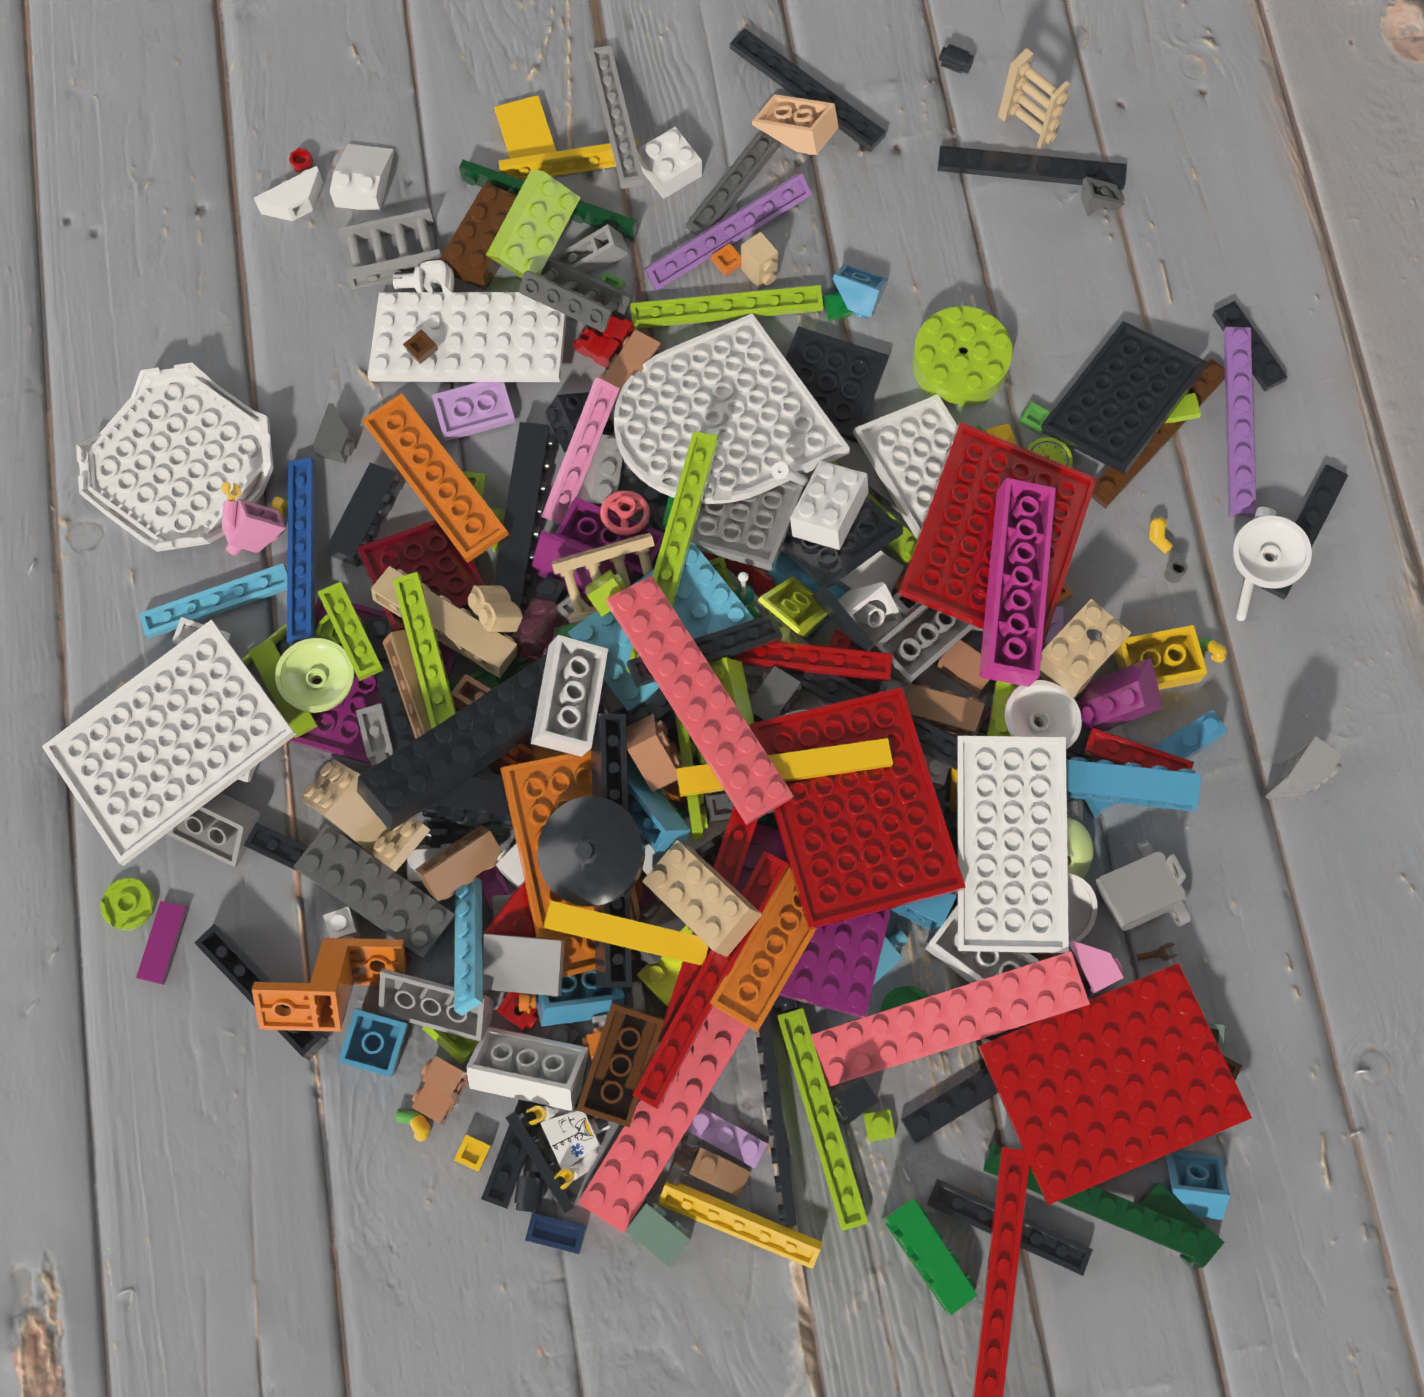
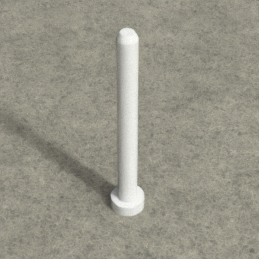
(783, 471)

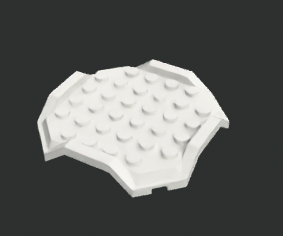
(168, 455)

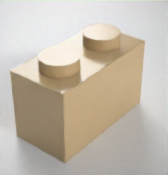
(759, 260)

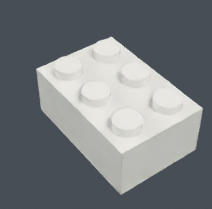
(829, 505)

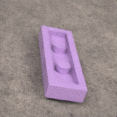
(727, 1137)

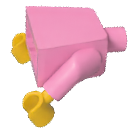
(250, 524)

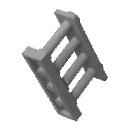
(383, 269)

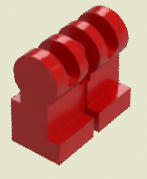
(609, 344)

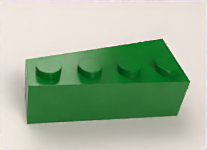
(930, 1256)

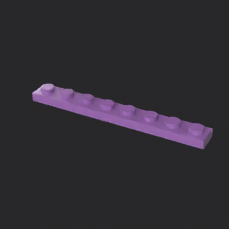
(727, 231)
(1239, 422)

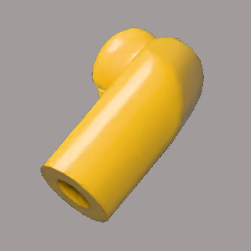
(1157, 534)

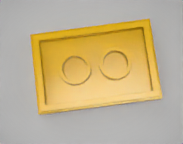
(524, 128)

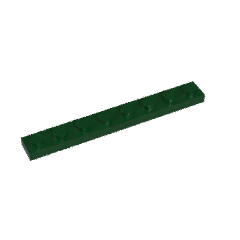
(583, 213)
(1122, 1214)

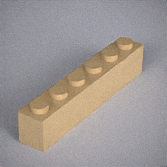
(453, 626)

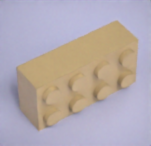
(702, 898)

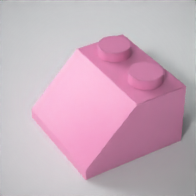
(1096, 967)

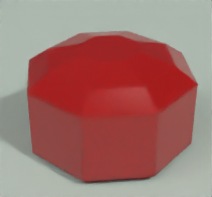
(300, 160)

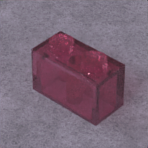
(537, 628)

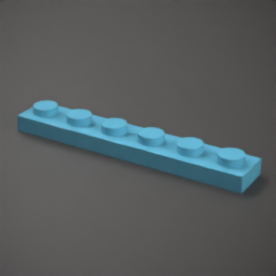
(215, 600)
(468, 947)

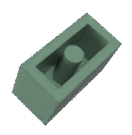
(658, 1234)

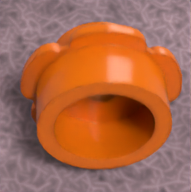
(526, 1002)

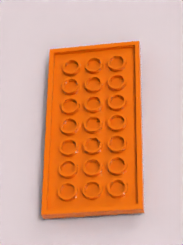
(533, 795)

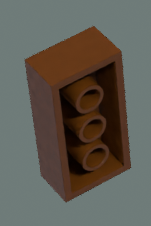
(475, 235)
(619, 1063)

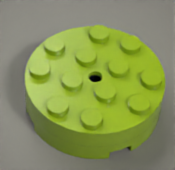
(962, 355)

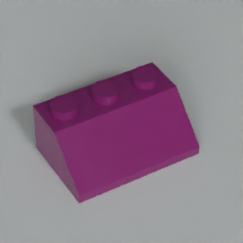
(1120, 697)

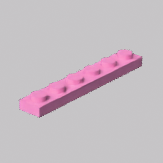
(580, 450)

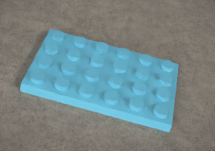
(701, 603)

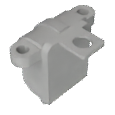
(1145, 889)

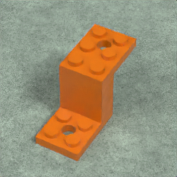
(325, 999)

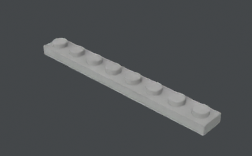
(616, 117)

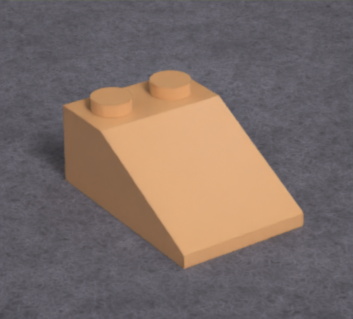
(798, 122)

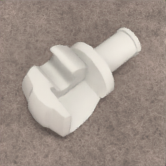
(427, 278)

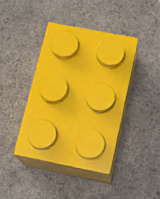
(1173, 653)

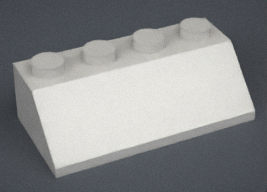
(528, 1068)

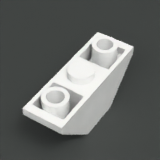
(292, 197)

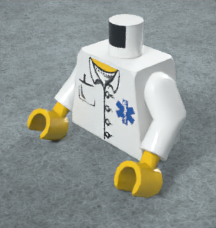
(571, 1139)

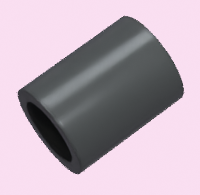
(1179, 565)

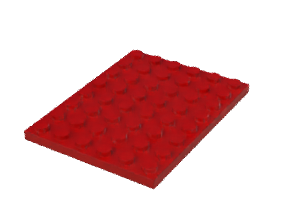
(956, 536)
(866, 834)
(1114, 1083)

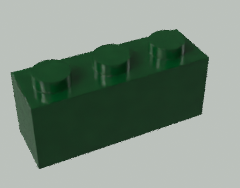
(1162, 1201)

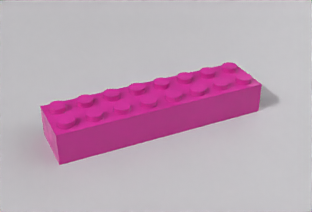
(1017, 583)

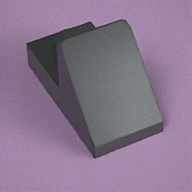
(1099, 194)

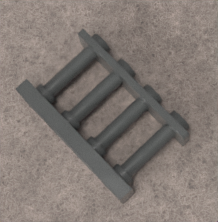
(576, 294)

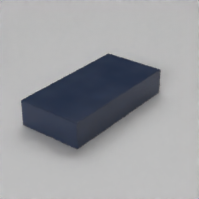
(555, 1233)

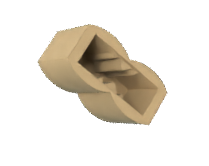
(495, 608)

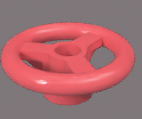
(624, 501)

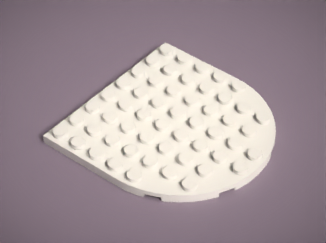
(729, 387)

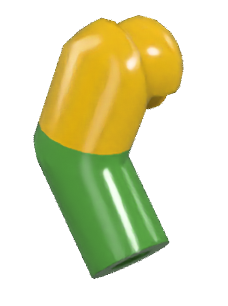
(1218, 651)
(417, 1122)

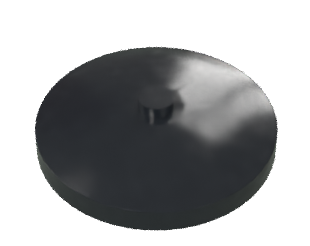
(591, 851)

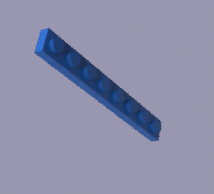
(301, 550)

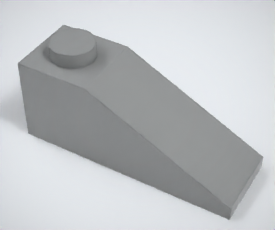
(595, 250)

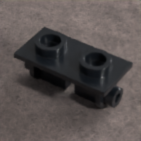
(445, 833)

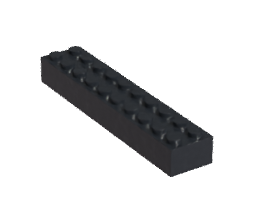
(454, 749)

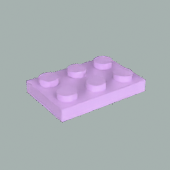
(473, 409)

